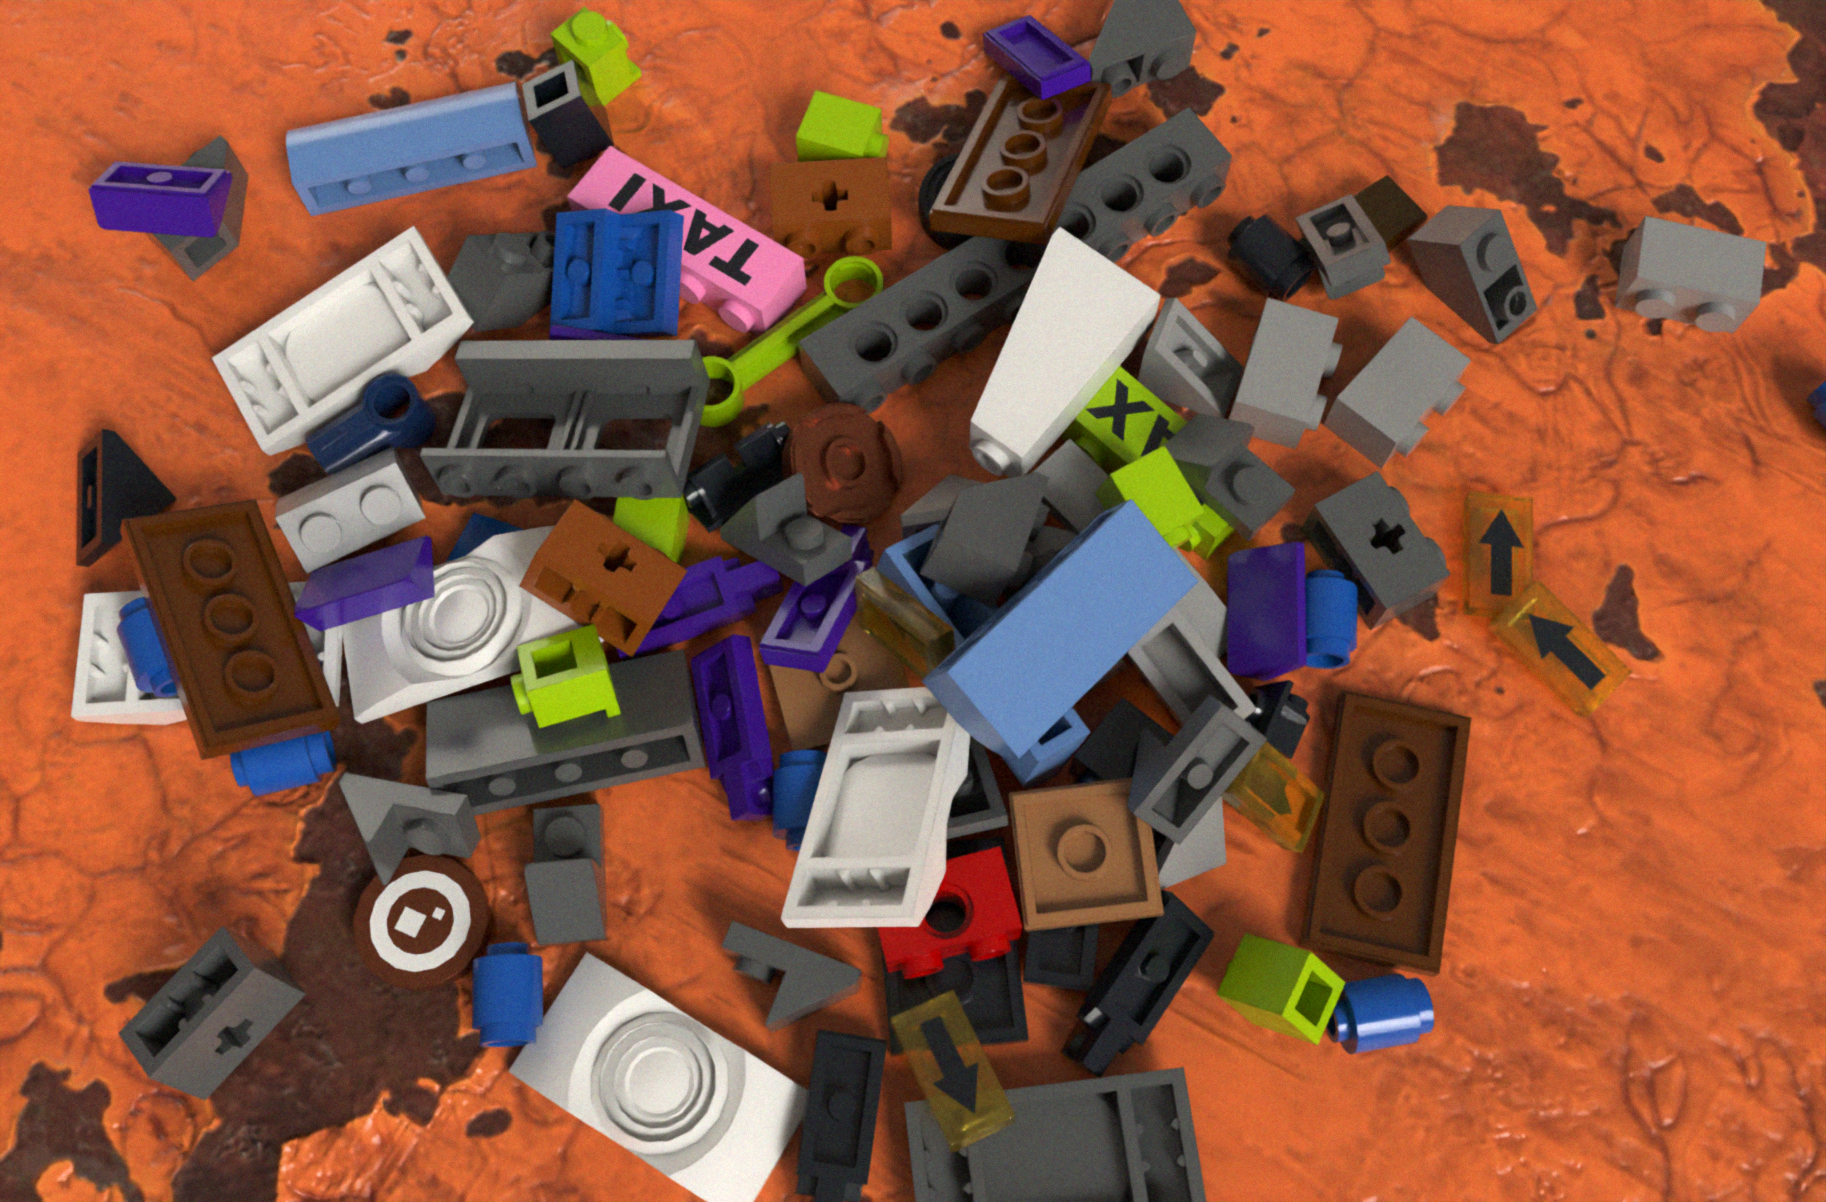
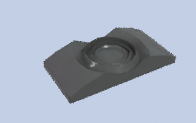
(1070, 1144)

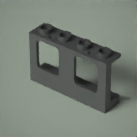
(582, 390)

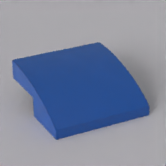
(618, 272)

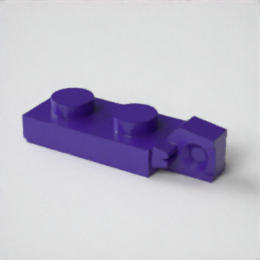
(709, 599)
(817, 615)
(735, 726)

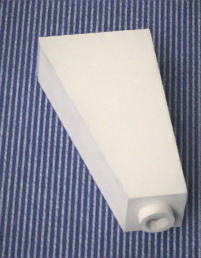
(1061, 350)

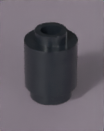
(1269, 257)

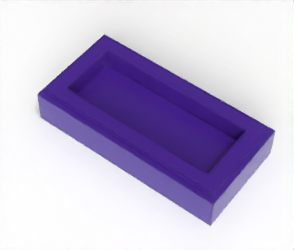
(1036, 57)

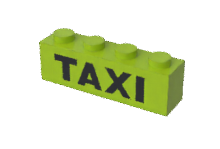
(1128, 423)

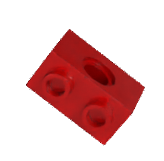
(992, 919)

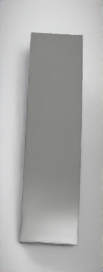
(1075, 505)

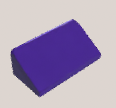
(161, 199)
(368, 585)
(1266, 611)

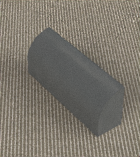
(505, 761)

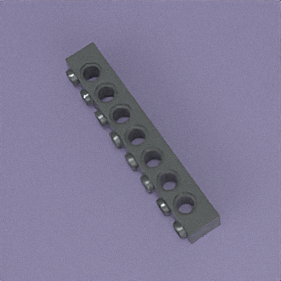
(1126, 179)

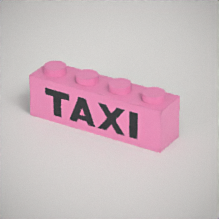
(722, 260)

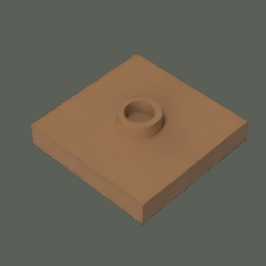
(813, 699)
(1083, 856)

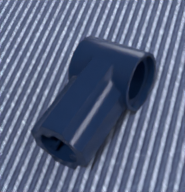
(368, 425)

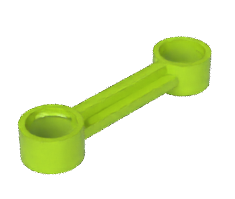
(782, 340)

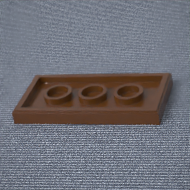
(1020, 162)
(229, 627)
(1386, 834)

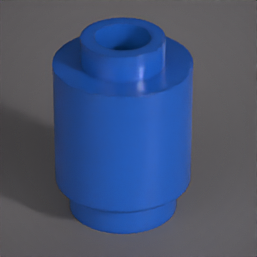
(1330, 619)
(144, 650)
(285, 764)
(794, 794)
(507, 995)
(1381, 1013)

